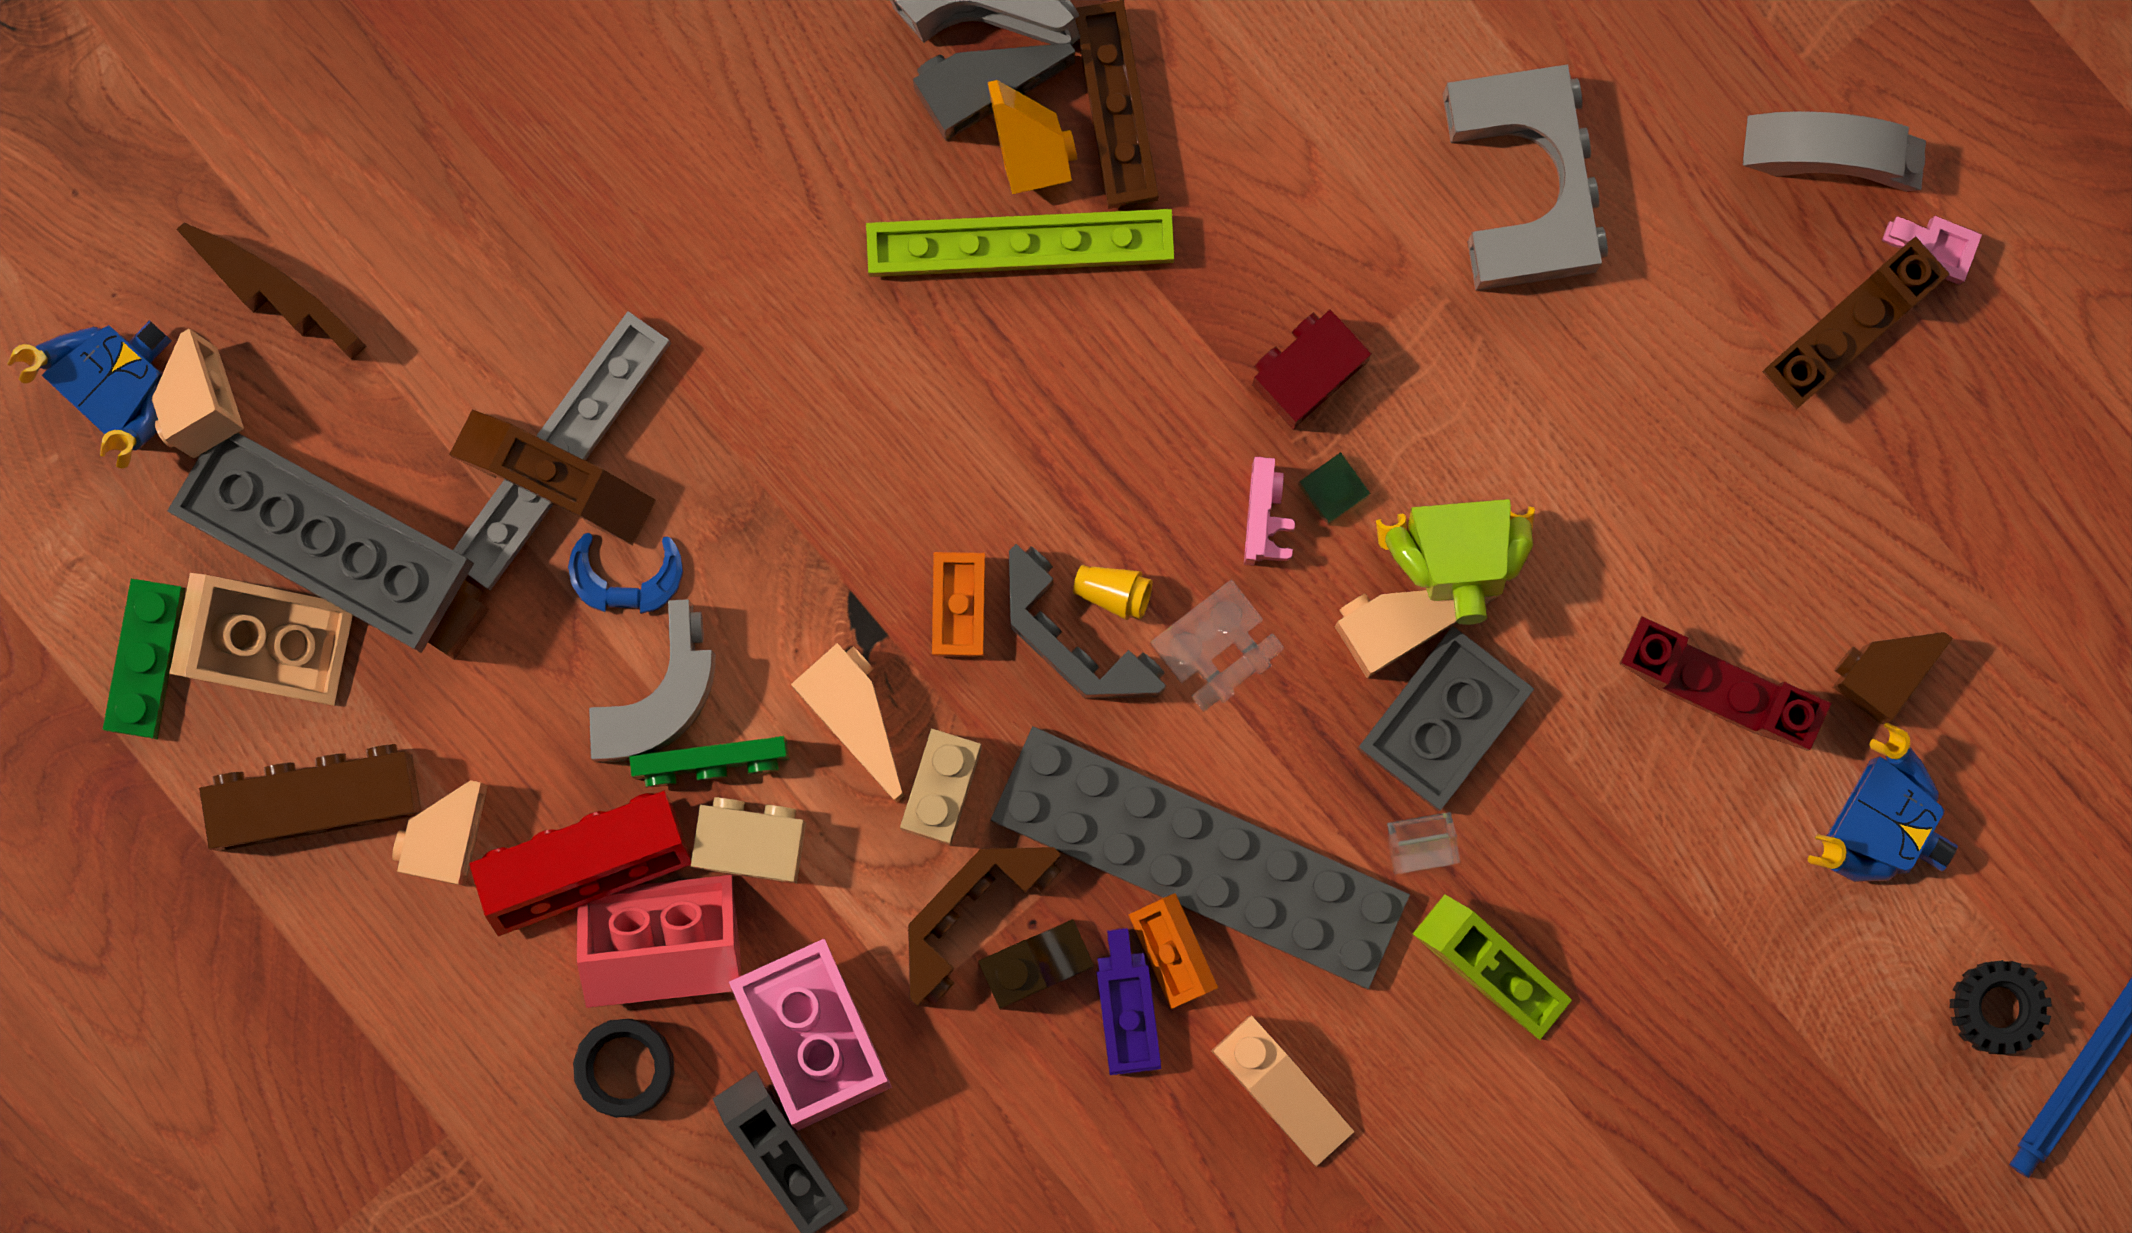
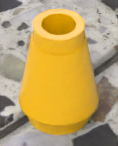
(1114, 590)

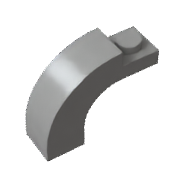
(1836, 145)
(671, 708)

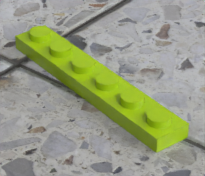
(1020, 242)

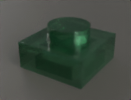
(1334, 488)

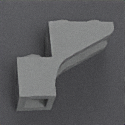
(1039, 19)

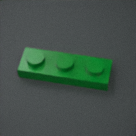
(144, 659)
(709, 761)

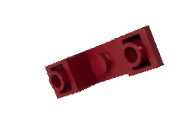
(1723, 689)

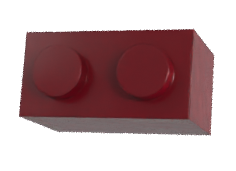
(1310, 367)

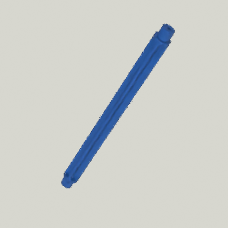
(2076, 1086)

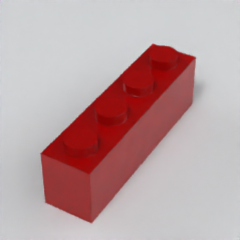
(580, 862)

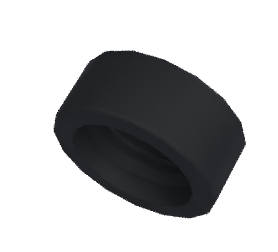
(586, 1056)

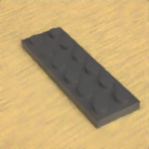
(322, 539)

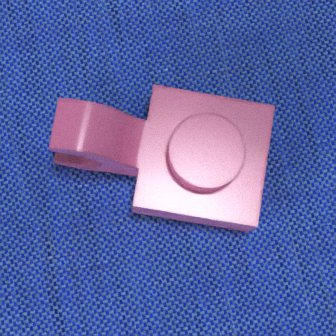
(1946, 241)

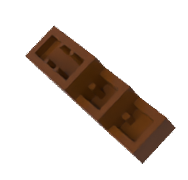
(258, 282)

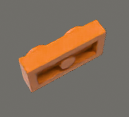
(958, 604)
(1173, 951)

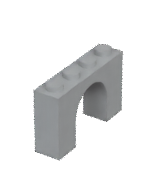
(1541, 109)

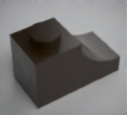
(1036, 964)

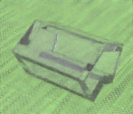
(1423, 843)

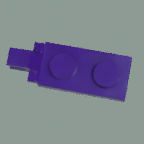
(1127, 1008)

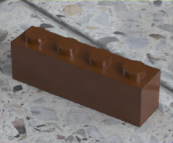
(309, 800)

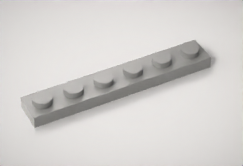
(574, 427)

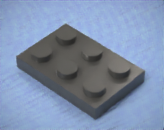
(1445, 718)

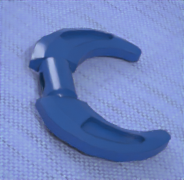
(653, 592)

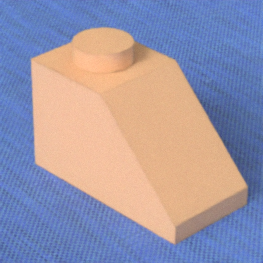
(195, 398)
(442, 836)

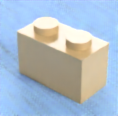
(941, 787)
(749, 841)

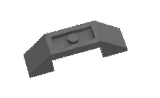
(1126, 679)

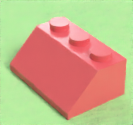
(659, 942)

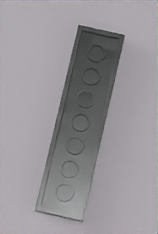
(1202, 855)

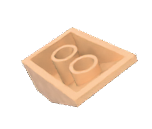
(261, 639)

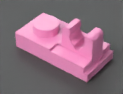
(1265, 489)

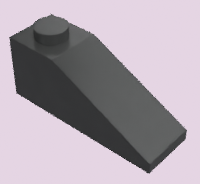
(958, 90)
(779, 1153)

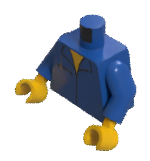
(104, 380)
(1887, 818)

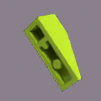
(1492, 965)

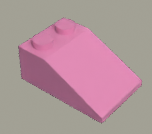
(810, 1035)

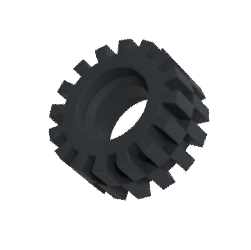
(2031, 1001)

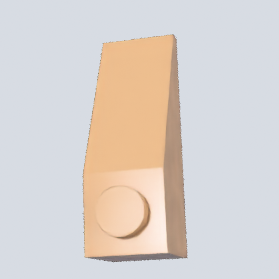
(1392, 626)
(849, 706)
(1282, 1090)

